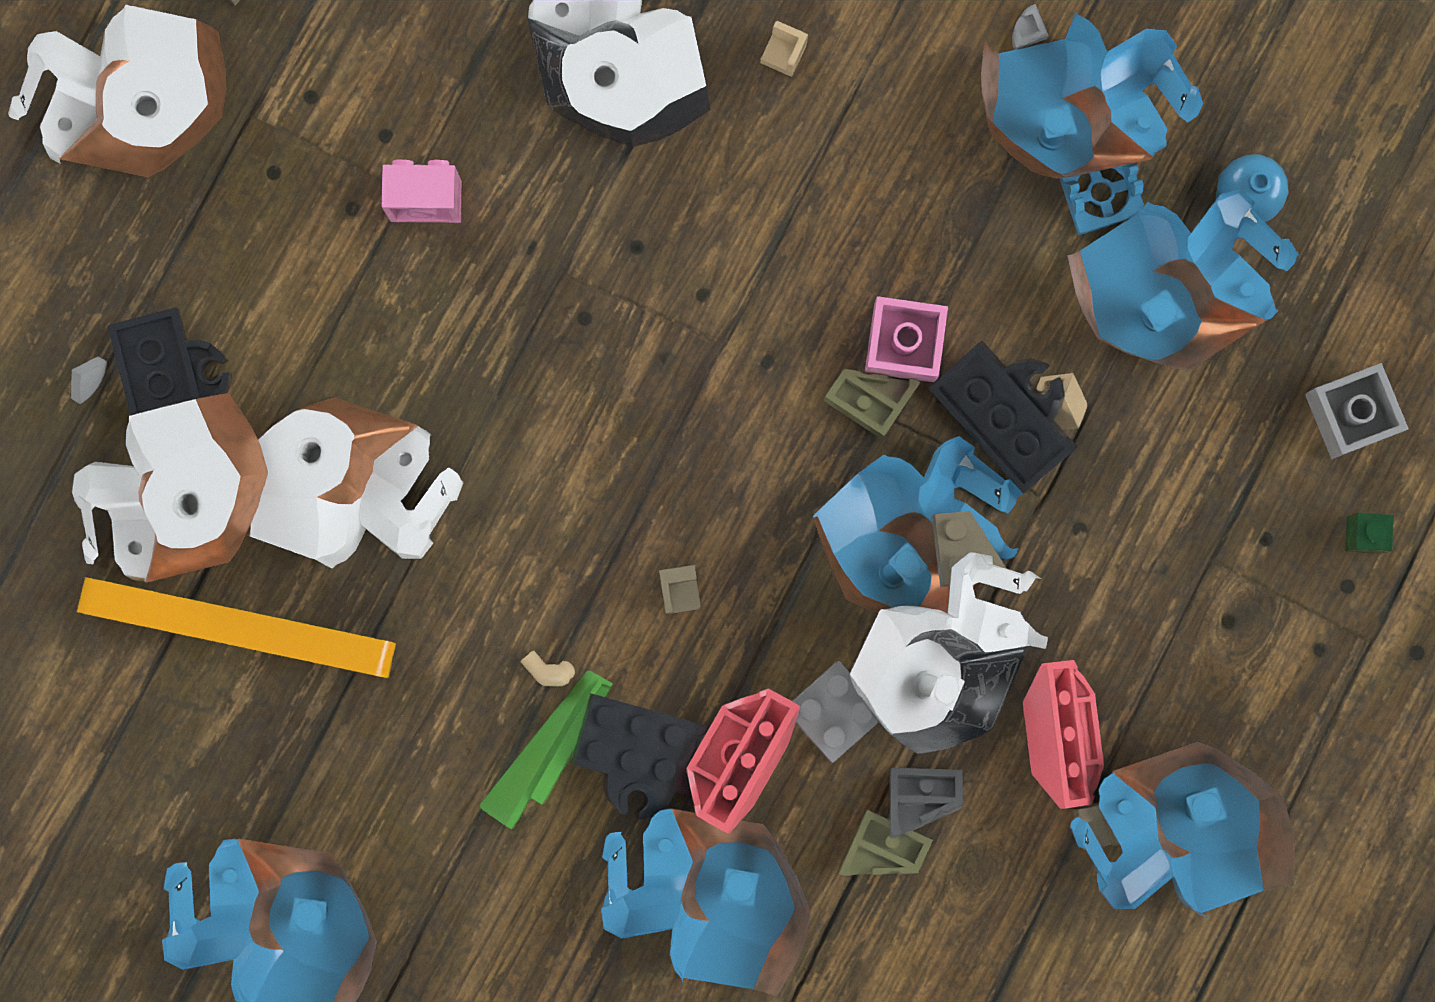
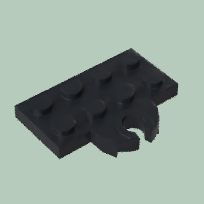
(161, 365)
(1007, 413)
(637, 752)

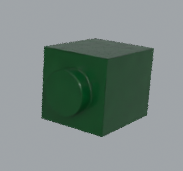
(1369, 533)

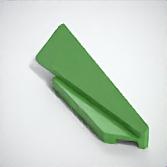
(545, 756)

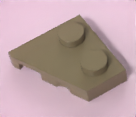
(955, 537)

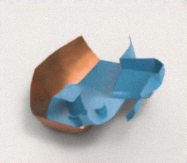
(1078, 101)
(1175, 290)
(883, 530)
(1190, 821)
(724, 896)
(280, 918)

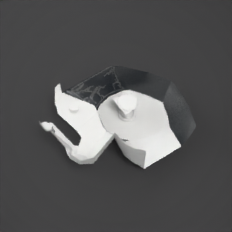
(619, 68)
(944, 674)

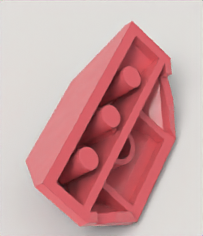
(1063, 734)
(740, 756)

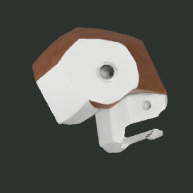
(136, 102)
(346, 472)
(184, 497)

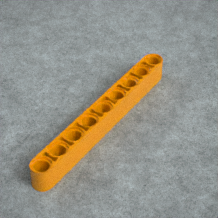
(236, 627)

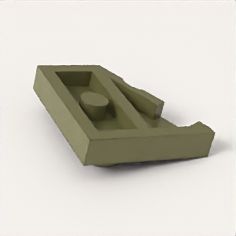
(870, 399)
(878, 854)

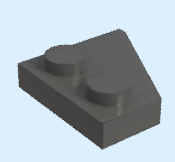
(922, 797)

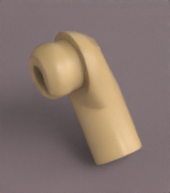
(548, 674)

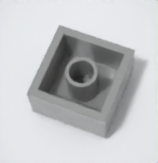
(1356, 411)
(833, 712)

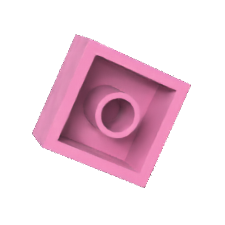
(421, 192)
(906, 339)

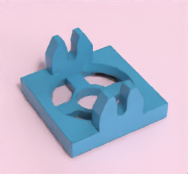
(1087, 223)

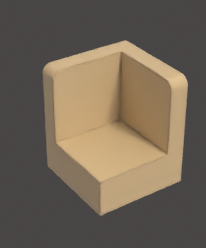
(784, 48)
(1074, 401)

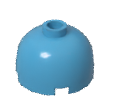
(1260, 180)

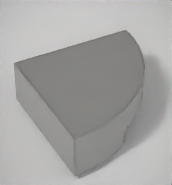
(1028, 29)
(87, 379)

